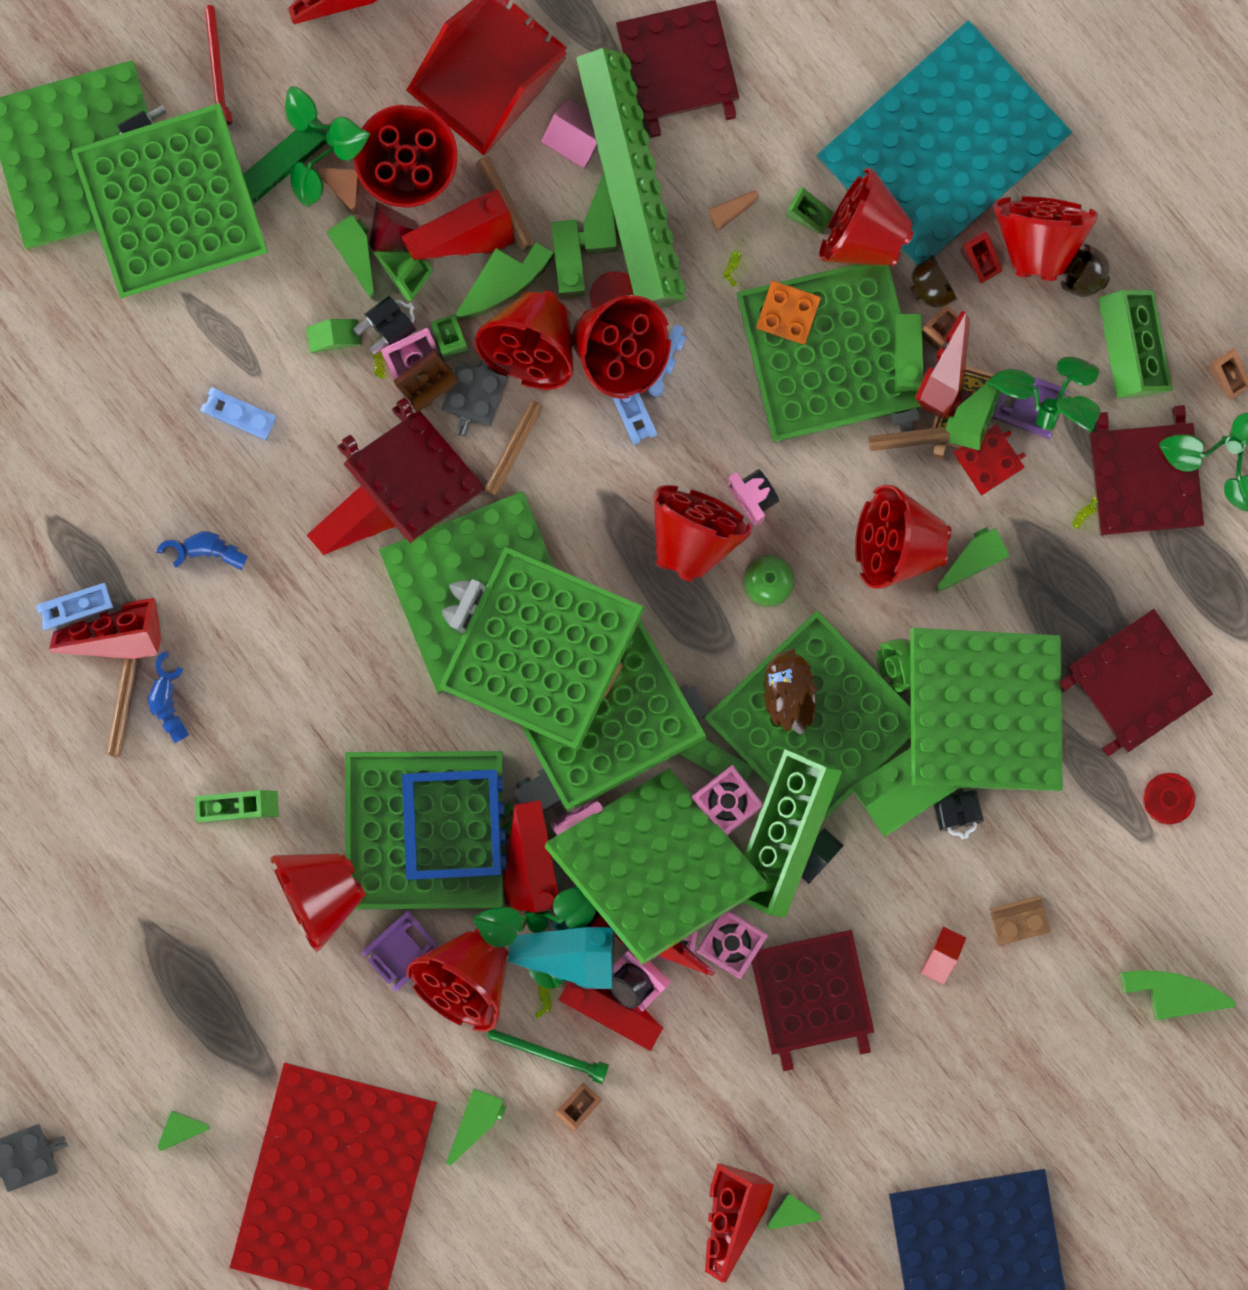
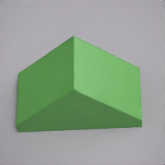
(809, 211)
(332, 335)
(449, 337)
(180, 1128)
(792, 1212)

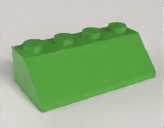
(1135, 343)
(891, 798)

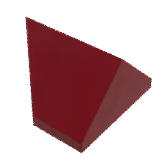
(389, 228)

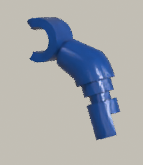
(205, 544)
(161, 700)

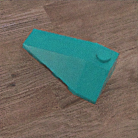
(569, 954)

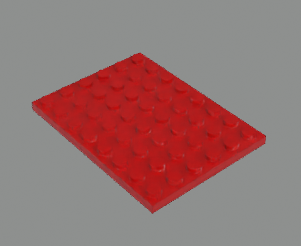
(332, 1182)

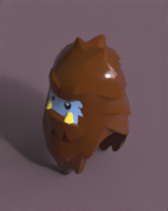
(790, 691)

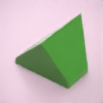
(405, 272)

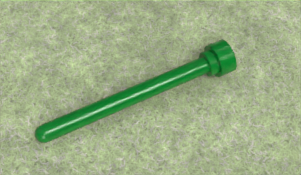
(596, 1070)

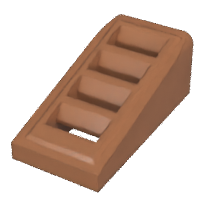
(728, 211)

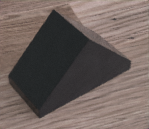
(822, 853)

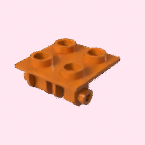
(788, 312)

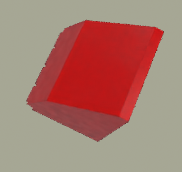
(486, 70)

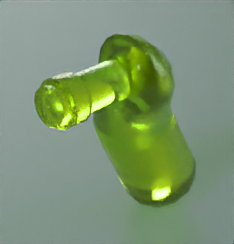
(731, 267)
(379, 367)
(1084, 513)
(543, 994)

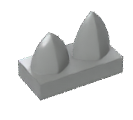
(469, 595)

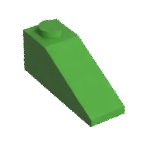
(599, 223)
(353, 246)
(568, 259)
(908, 352)
(973, 418)
(979, 555)
(237, 806)
(478, 1118)

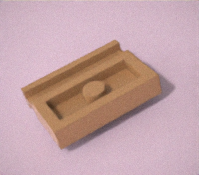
(1019, 920)

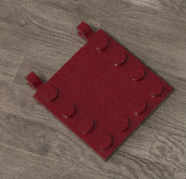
(679, 62)
(412, 473)
(1138, 484)
(1138, 682)
(812, 994)

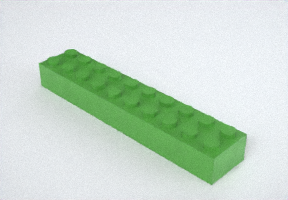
(631, 177)

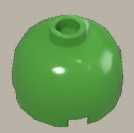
(768, 580)
(895, 662)

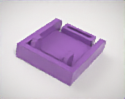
(1022, 412)
(396, 950)

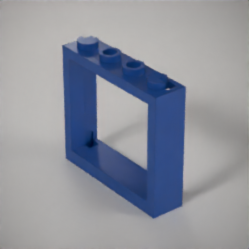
(497, 833)

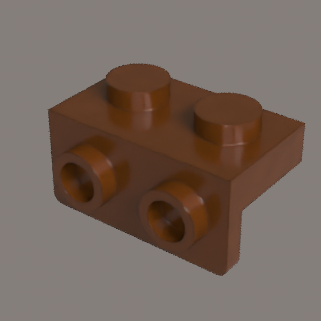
(426, 380)

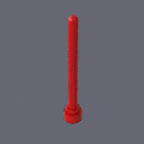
(216, 61)

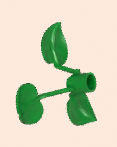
(342, 135)
(1078, 409)
(1186, 454)
(501, 924)

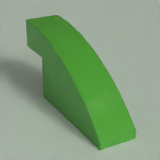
(503, 281)
(1174, 993)

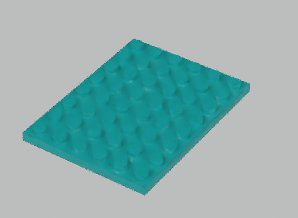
(949, 139)

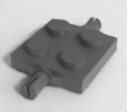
(474, 395)
(27, 1157)

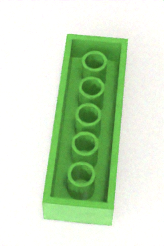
(789, 828)

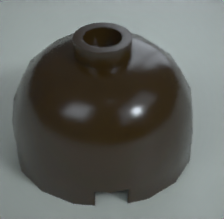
(1087, 272)
(931, 284)

